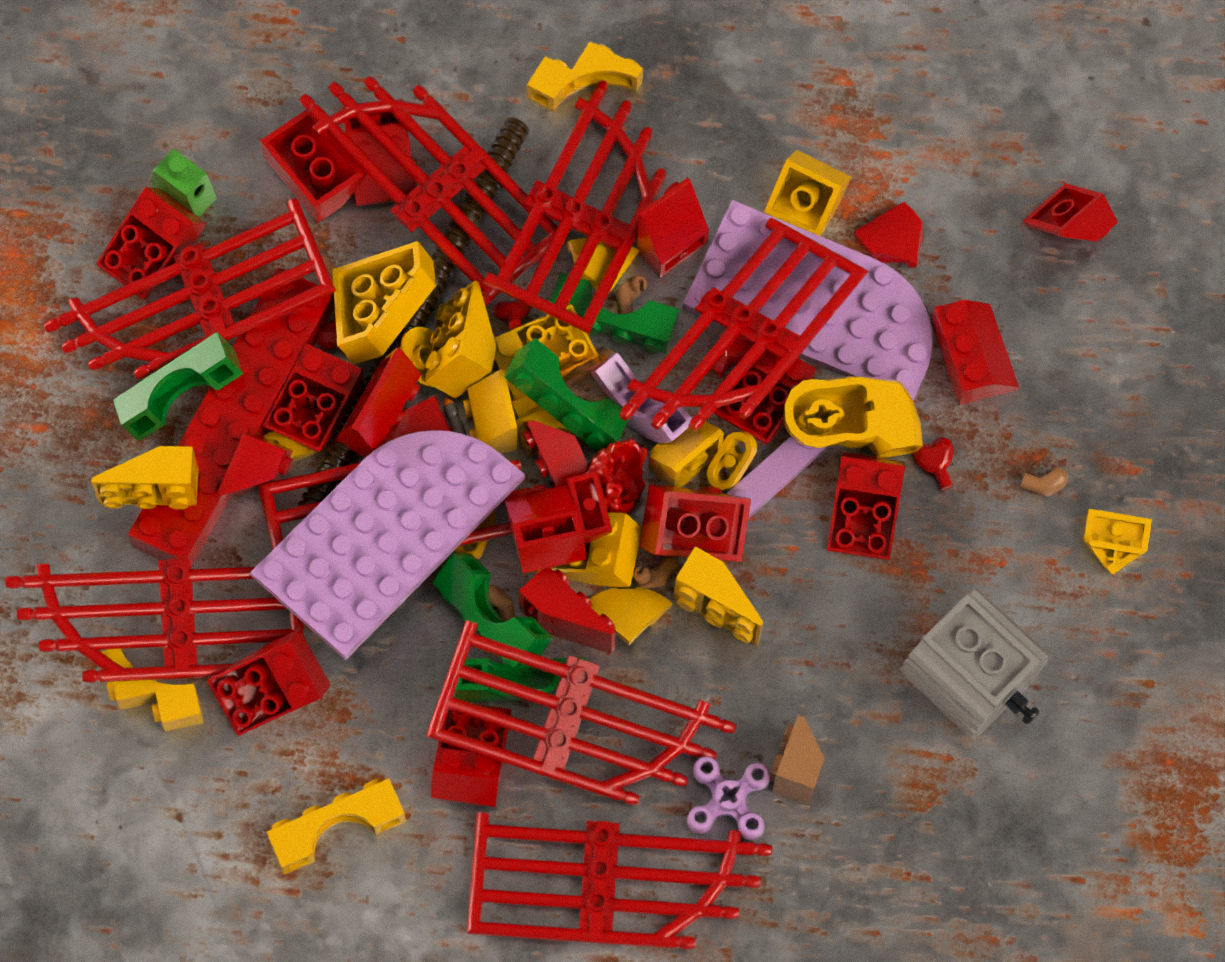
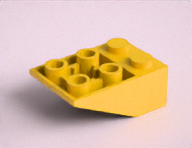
(564, 340)
(461, 343)
(154, 478)
(609, 558)
(712, 591)

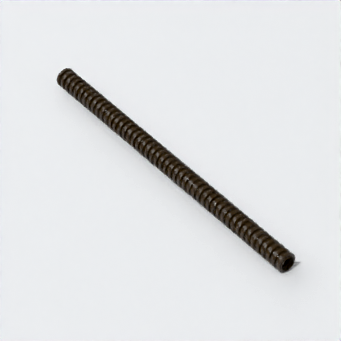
(503, 152)

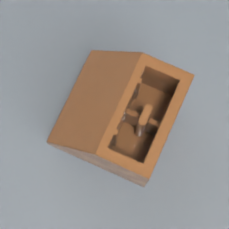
(800, 766)

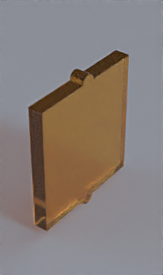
(583, 370)

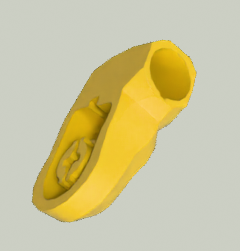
(854, 415)

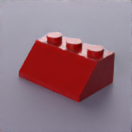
(312, 166)
(973, 350)
(381, 404)

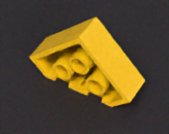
(379, 299)

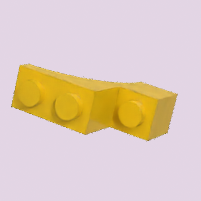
(556, 81)
(175, 706)

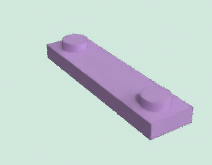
(775, 473)

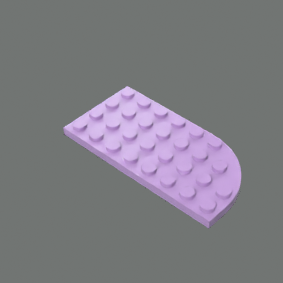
(873, 334)
(385, 532)

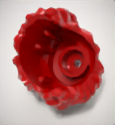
(620, 474)

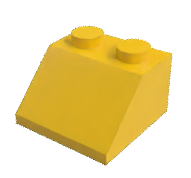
(807, 193)
(492, 413)
(685, 456)

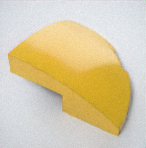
(630, 609)

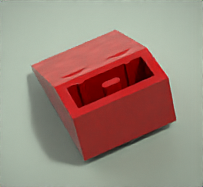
(369, 191)
(671, 228)
(149, 238)
(314, 398)
(768, 416)
(865, 505)
(545, 528)
(565, 612)
(269, 683)
(464, 774)

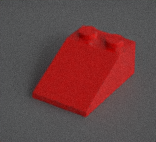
(691, 518)

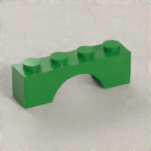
(647, 327)
(538, 376)
(147, 403)
(466, 586)
(528, 677)

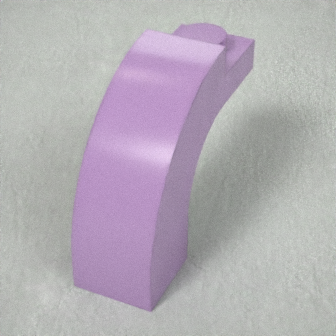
(614, 379)

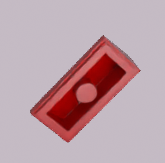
(590, 505)

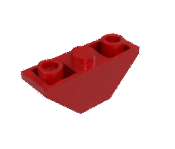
(557, 452)

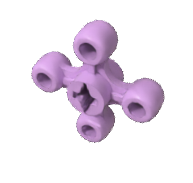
(719, 787)

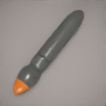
(452, 413)

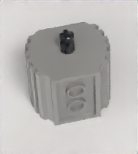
(976, 665)

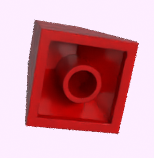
(1074, 214)
(255, 463)

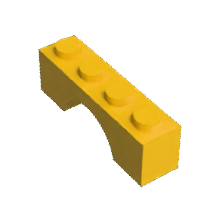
(373, 807)

